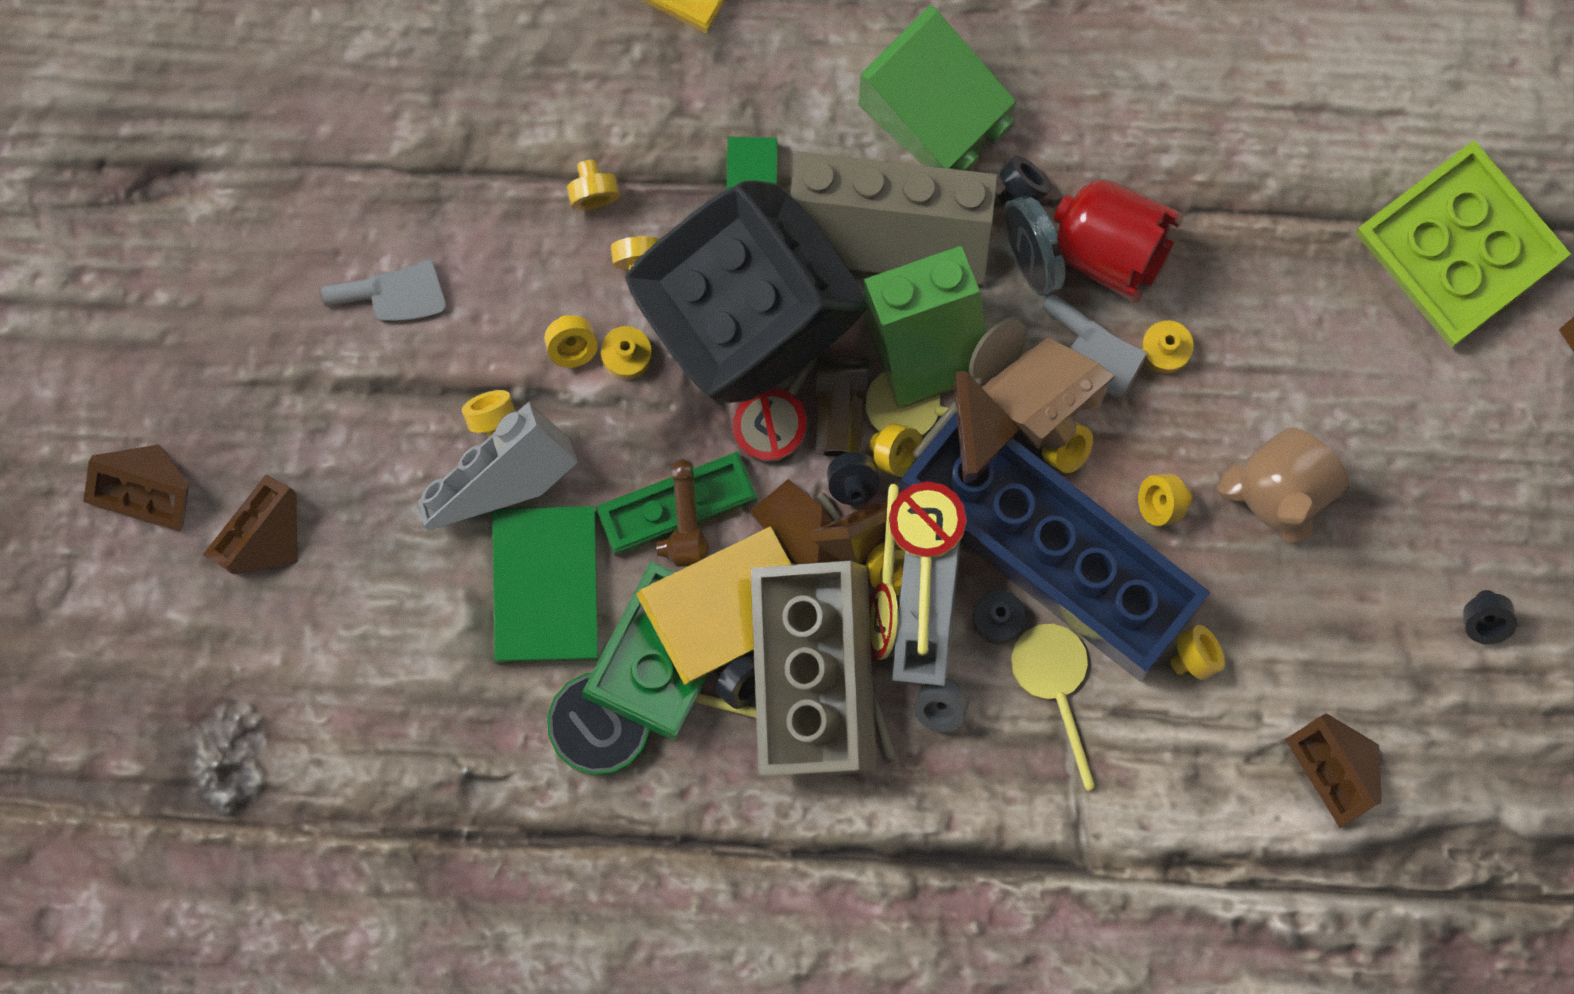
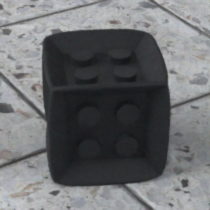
(745, 291)

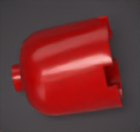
(1115, 236)

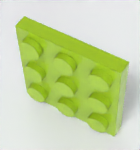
(1462, 243)

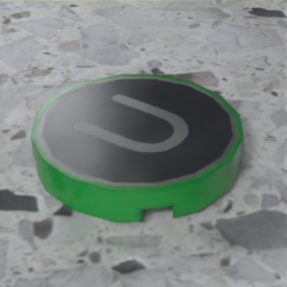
(591, 735)

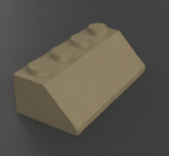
(895, 212)
(813, 669)

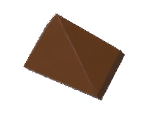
(981, 426)
(138, 485)
(792, 519)
(260, 531)
(854, 534)
(1340, 766)

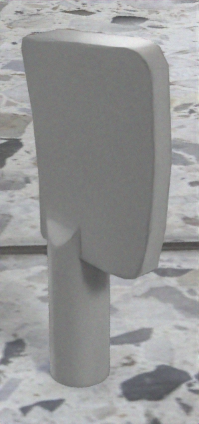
(395, 295)
(1099, 345)

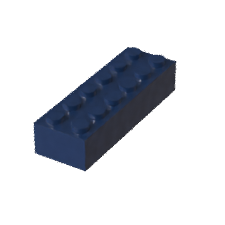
(1066, 551)

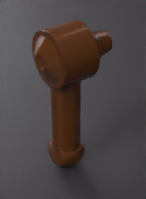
(687, 542)

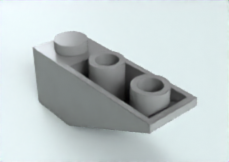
(507, 468)
(935, 664)

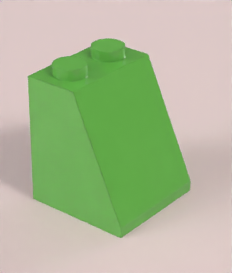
(936, 95)
(924, 323)

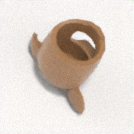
(1287, 482)

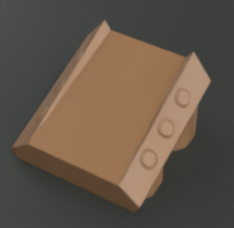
(1047, 390)

